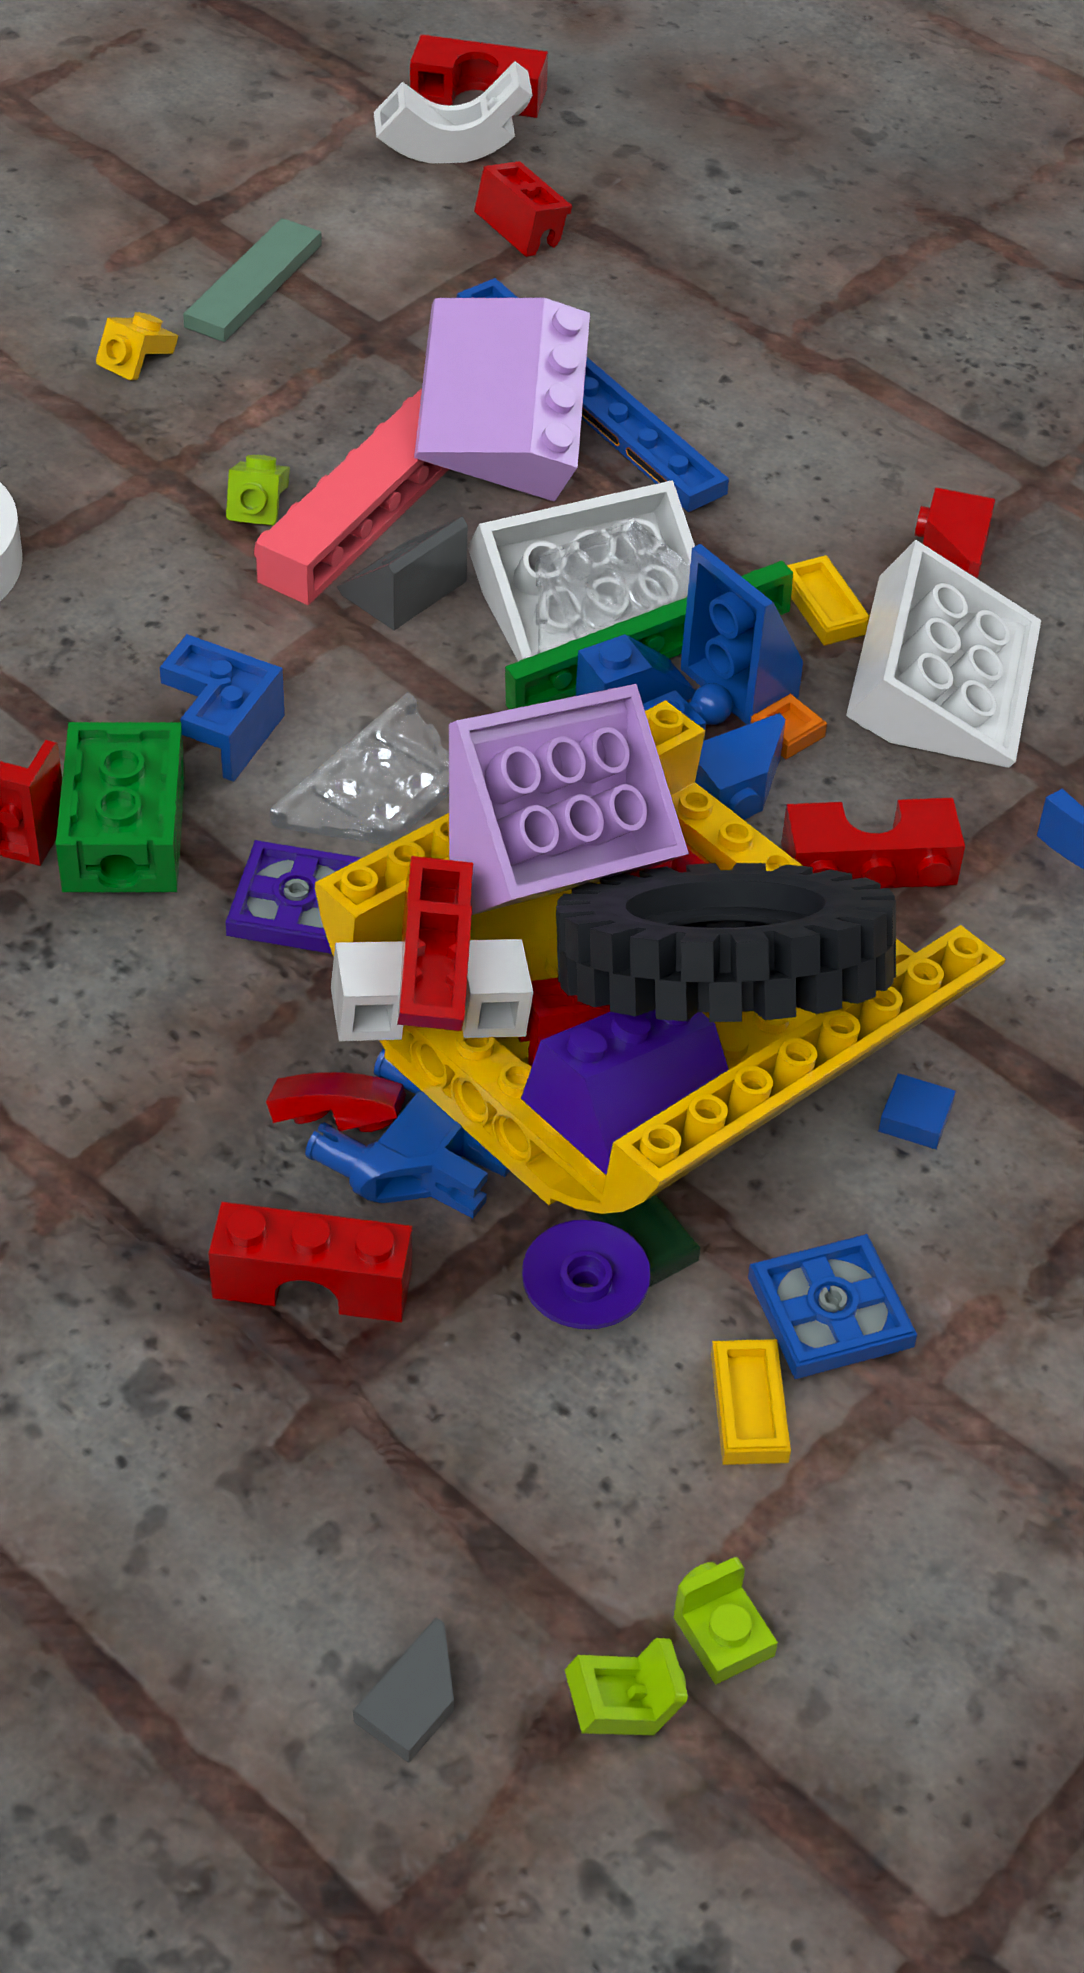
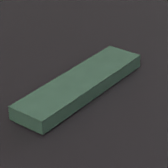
(252, 280)

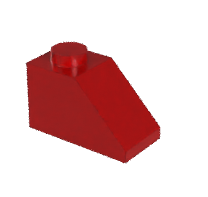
(957, 527)

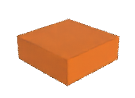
(801, 724)

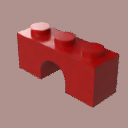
(450, 66)
(918, 851)
(356, 1259)

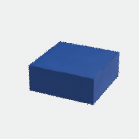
(917, 1111)

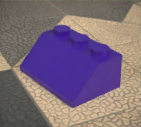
(619, 1074)

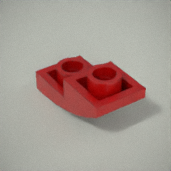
(352, 1097)

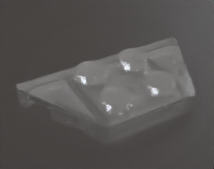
(604, 582)
(374, 783)

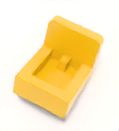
(129, 339)

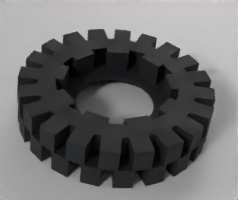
(726, 941)

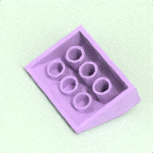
(504, 391)
(558, 797)

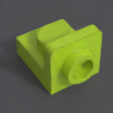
(722, 1620)

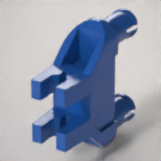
(413, 1157)

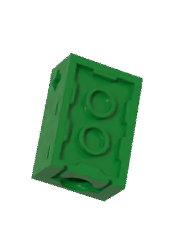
(121, 807)

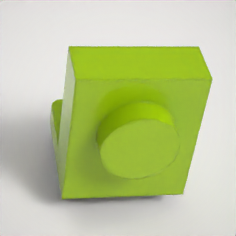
(256, 490)
(627, 1692)

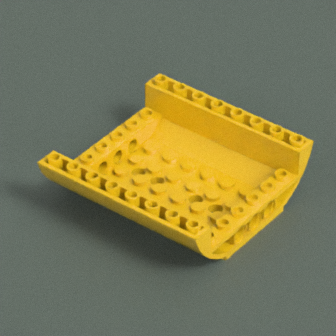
(767, 1060)

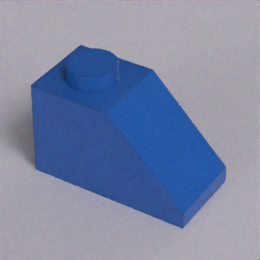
(625, 663)
(742, 765)

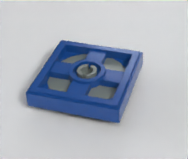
(831, 1306)

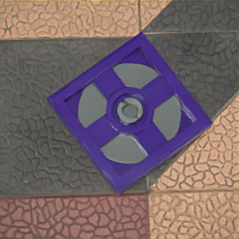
(279, 897)

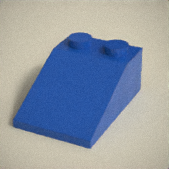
(736, 638)

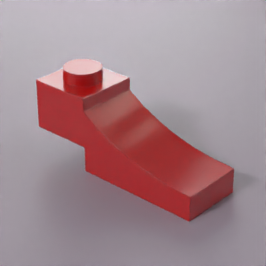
(435, 943)

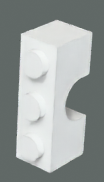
(368, 990)

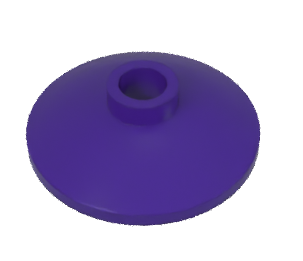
(591, 1255)

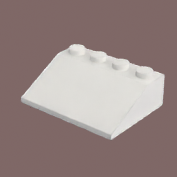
(508, 549)
(944, 662)

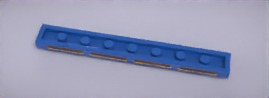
(636, 430)

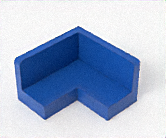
(236, 699)

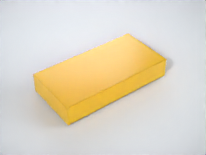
(827, 601)
(750, 1402)

